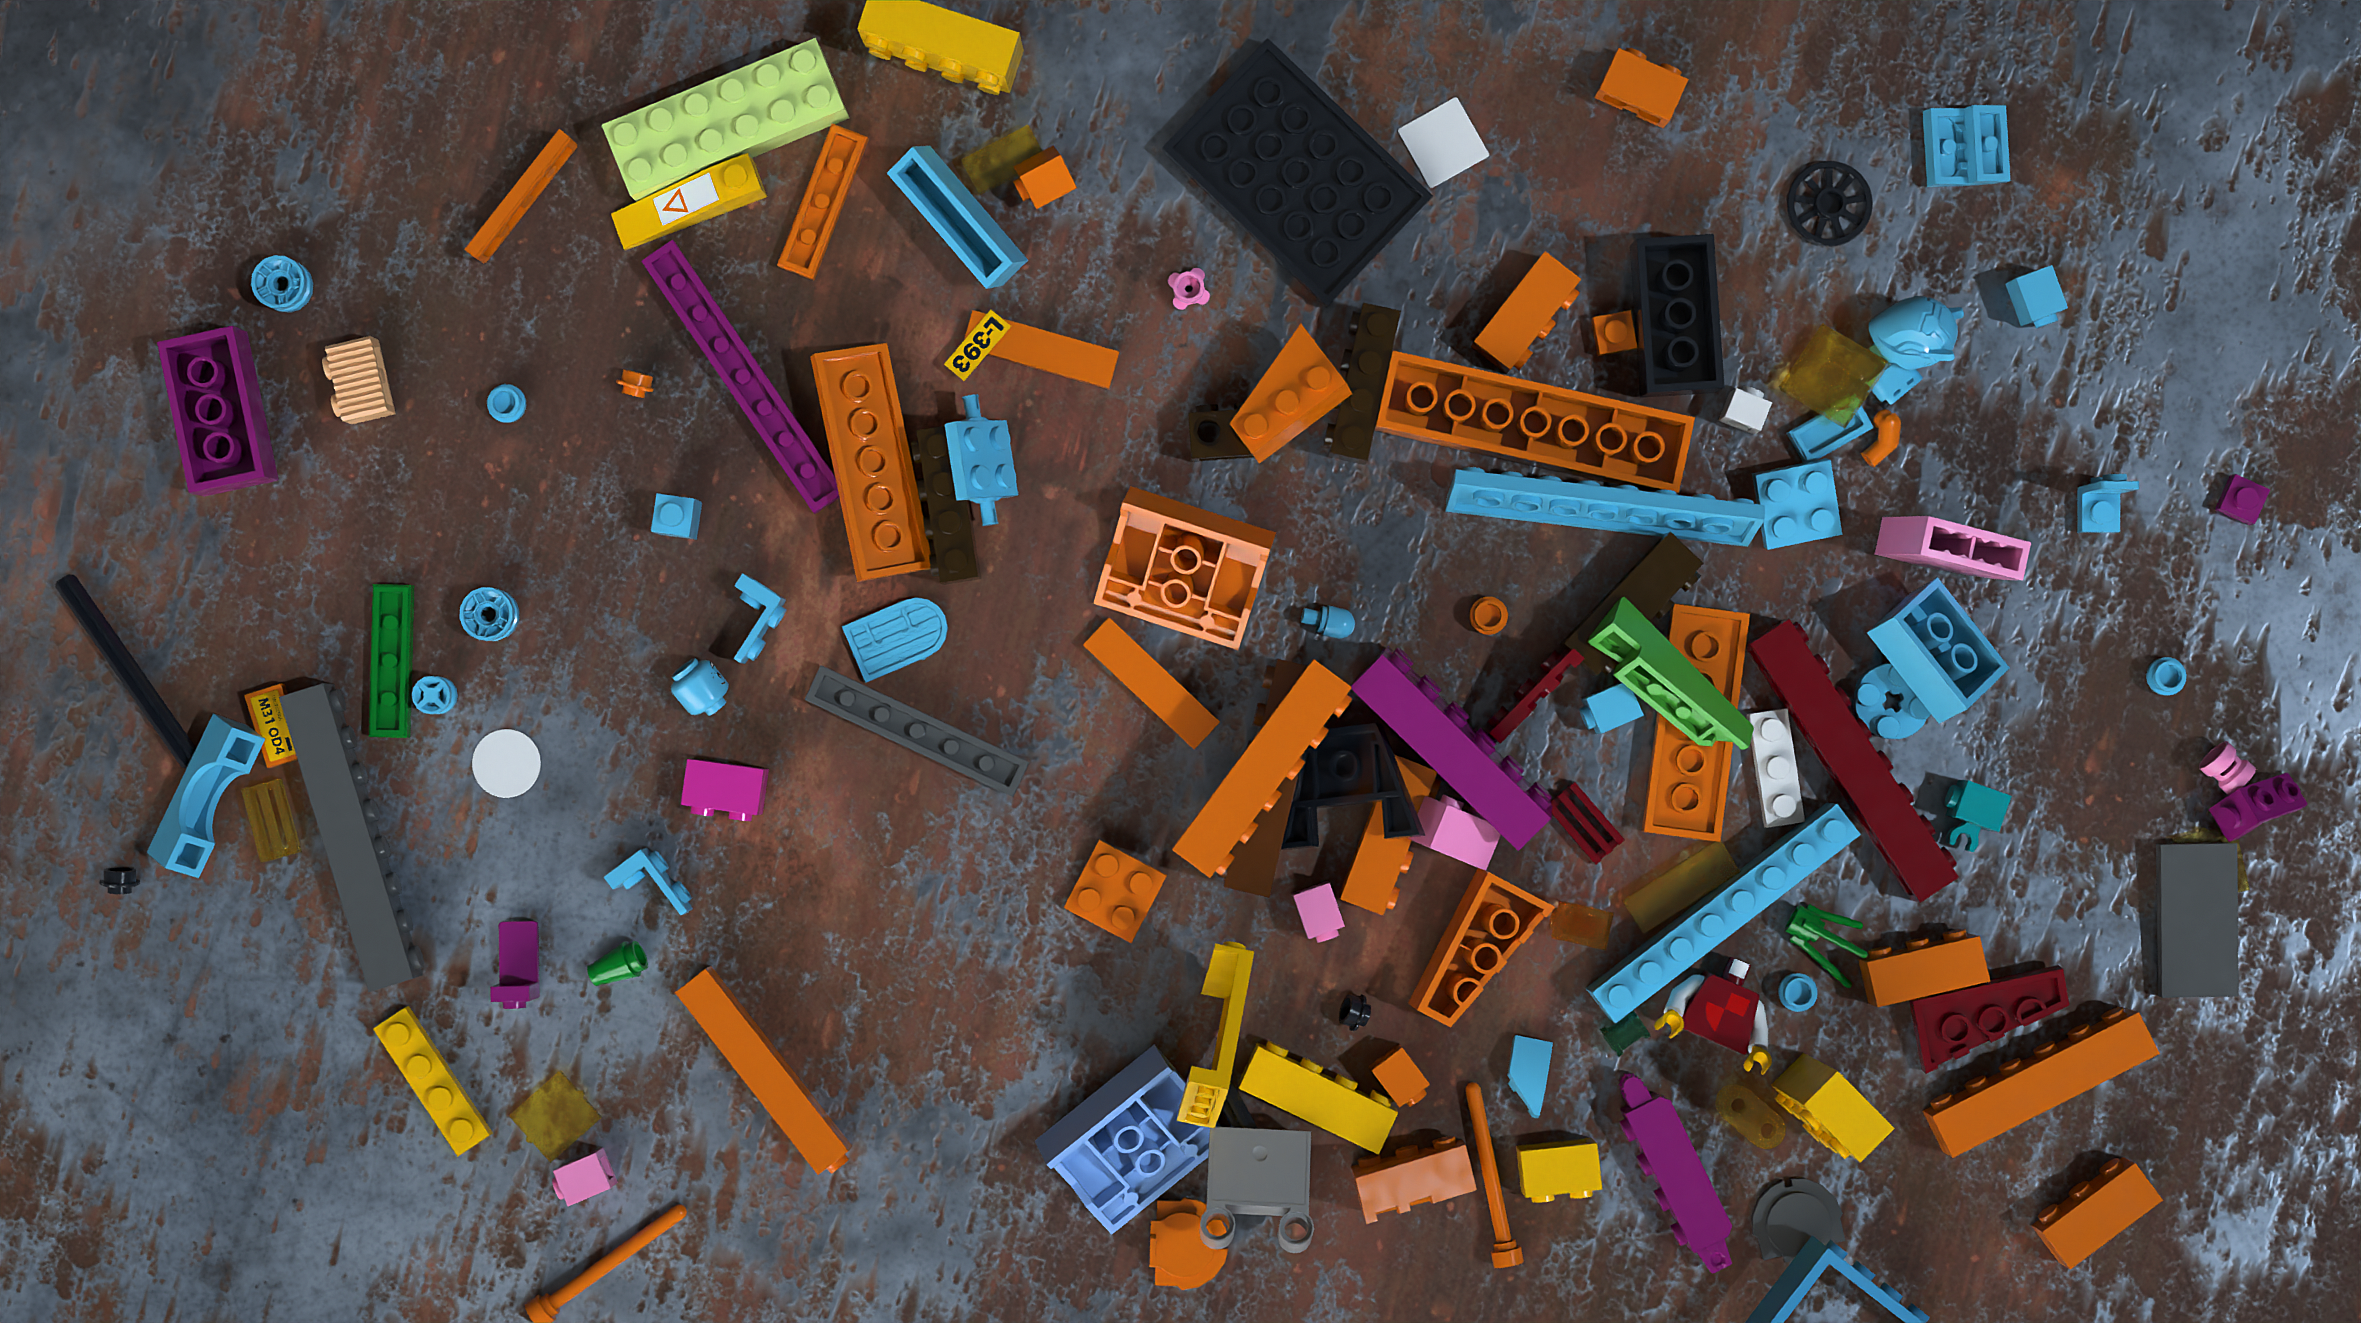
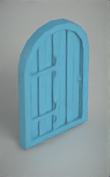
(896, 636)

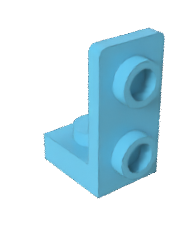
(2100, 503)
(755, 595)
(631, 873)

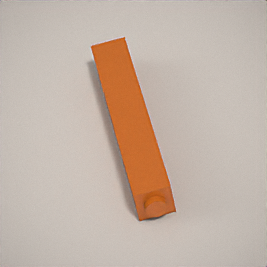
(765, 1071)

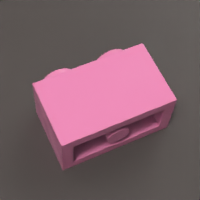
(1455, 832)

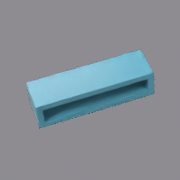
(957, 216)

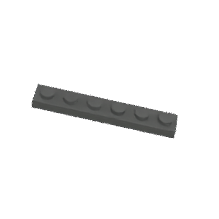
(917, 730)

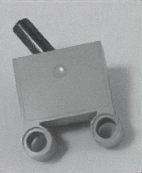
(1256, 1175)

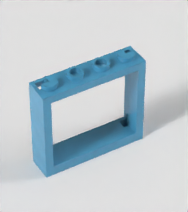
(1805, 1271)

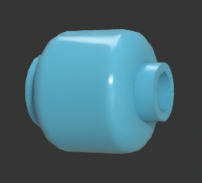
(699, 687)

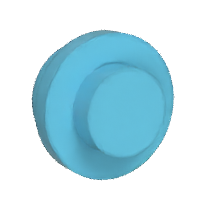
(506, 403)
(2166, 676)
(1797, 992)

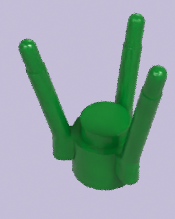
(1806, 925)

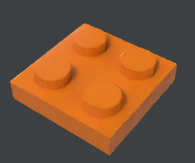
(1115, 891)

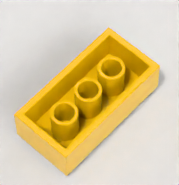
(942, 41)
(1831, 1108)

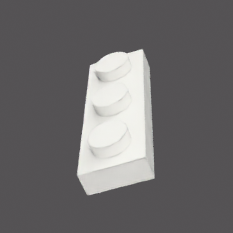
(1776, 768)

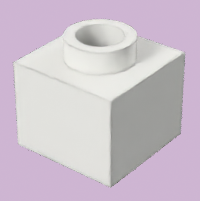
(1745, 409)

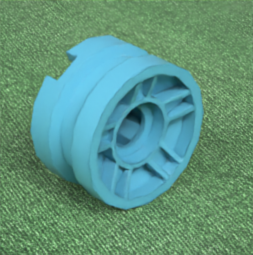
(267, 288)
(482, 599)

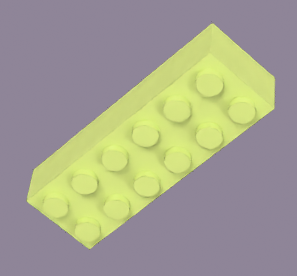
(726, 118)

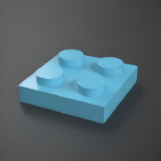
(1798, 503)

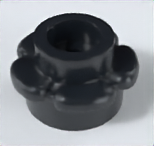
(119, 880)
(1354, 1011)

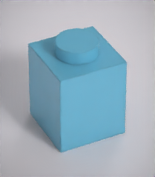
(2037, 297)
(676, 516)
(1610, 708)

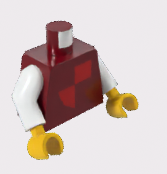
(1721, 1012)

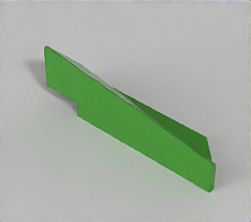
(1667, 679)

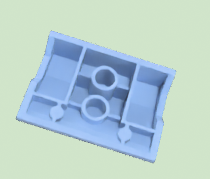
(1126, 1141)

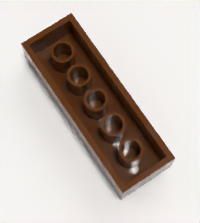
(1257, 859)

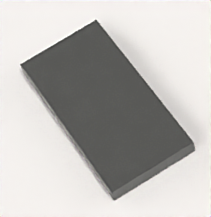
(2197, 919)

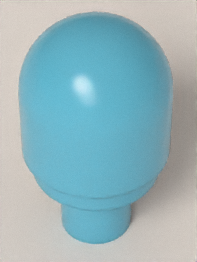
(1330, 621)

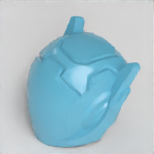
(1916, 332)

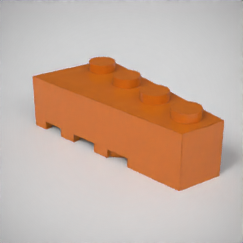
(1476, 944)

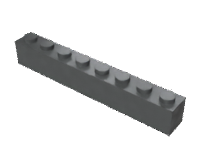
(351, 836)

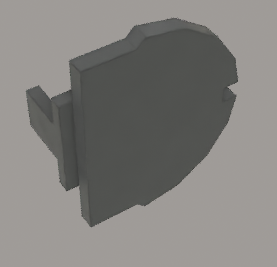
(1793, 1213)

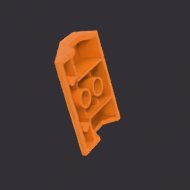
(1184, 567)

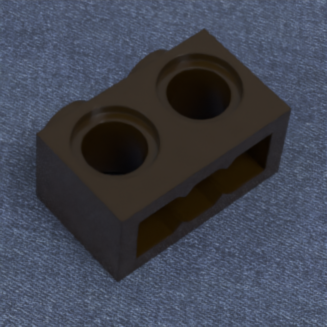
(1226, 446)

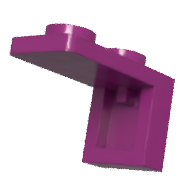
(2257, 804)
(517, 964)

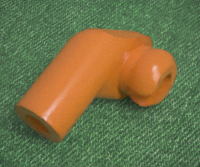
(1888, 437)

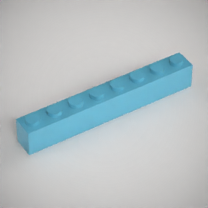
(1723, 911)

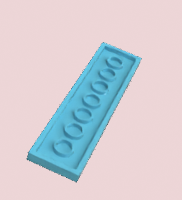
(1604, 508)

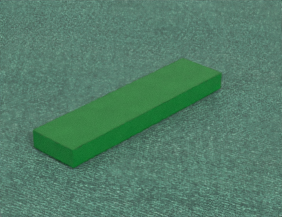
(391, 661)

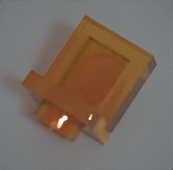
(1581, 925)

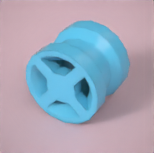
(427, 695)

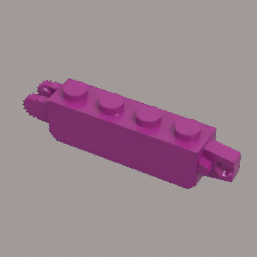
(1677, 1172)

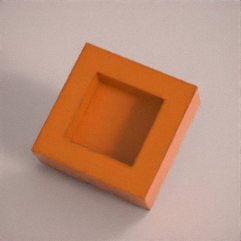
(1614, 333)

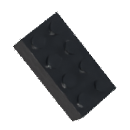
(1677, 315)

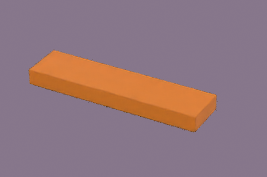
(521, 197)
(823, 202)
(1053, 353)
(1151, 683)

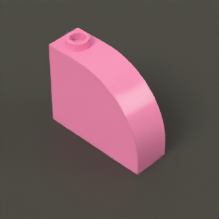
(1952, 547)

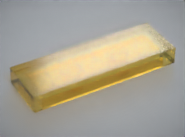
(1680, 886)

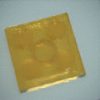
(1833, 375)

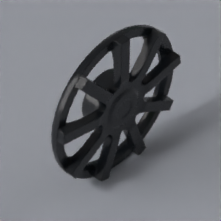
(1829, 204)

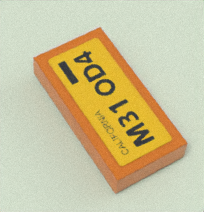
(271, 724)

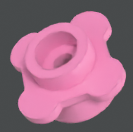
(1182, 297)

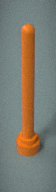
(1506, 1251)
(544, 1308)

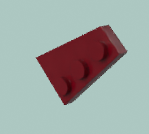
(1505, 720)

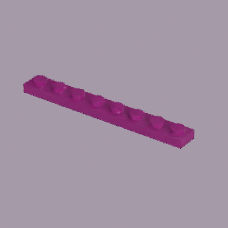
(743, 375)

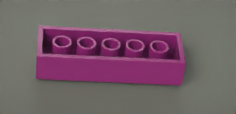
(1454, 747)

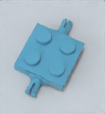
(981, 460)

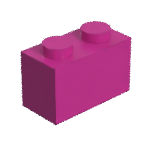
(725, 788)

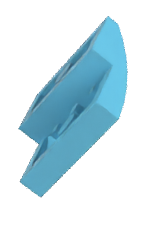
(1966, 146)

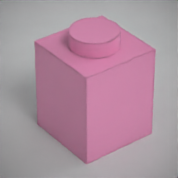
(1319, 911)
(584, 1177)

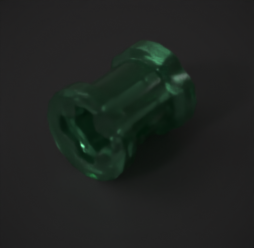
(1624, 1033)

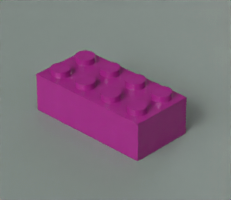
(217, 411)

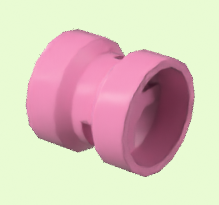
(2227, 767)

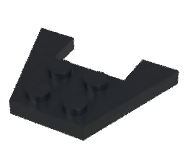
(1350, 769)

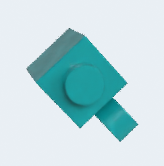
(1977, 809)

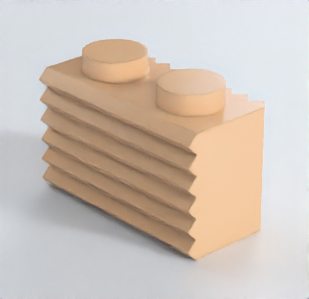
(358, 380)

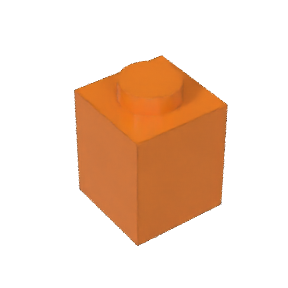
(1043, 178)
(1400, 1076)

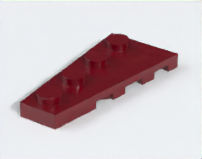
(1969, 1016)

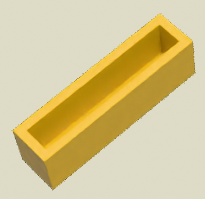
(1318, 1097)

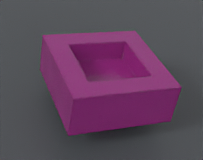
(2242, 499)

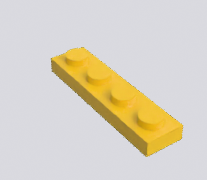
(433, 1081)

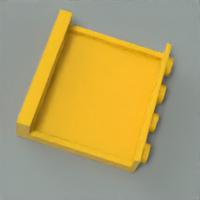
(1205, 1088)

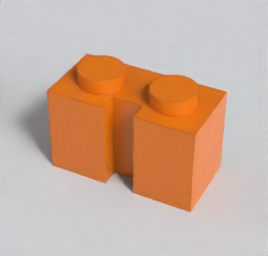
(1642, 86)

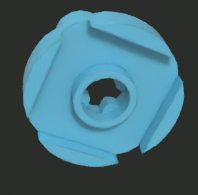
(1887, 722)

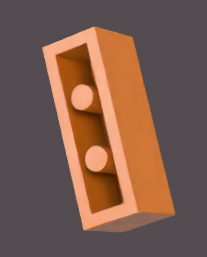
(1527, 314)
(1923, 968)
(2096, 1211)

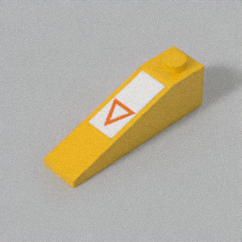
(690, 201)

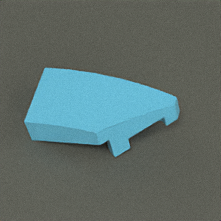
(1529, 1070)

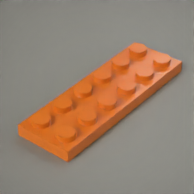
(871, 461)
(1685, 778)

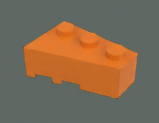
(1289, 396)
(1413, 1177)

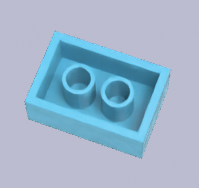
(1938, 650)

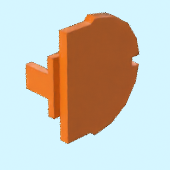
(1177, 1248)

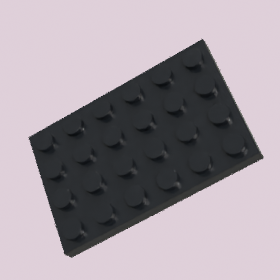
(1297, 172)

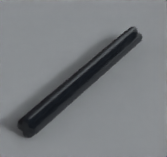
(126, 669)

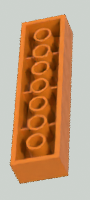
(1534, 423)

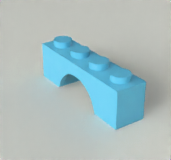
(186, 831)

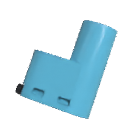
(1894, 381)

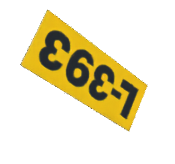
(977, 345)

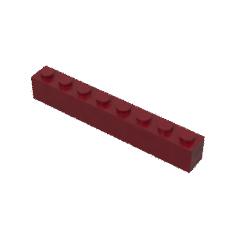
(1851, 760)

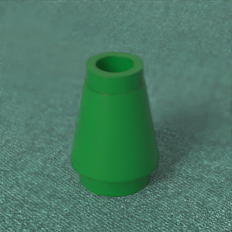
(620, 963)

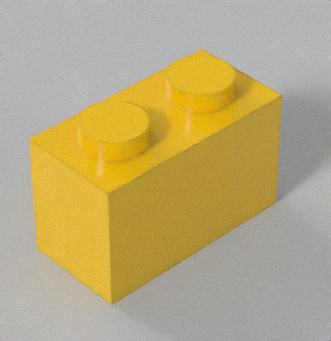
(1559, 1169)

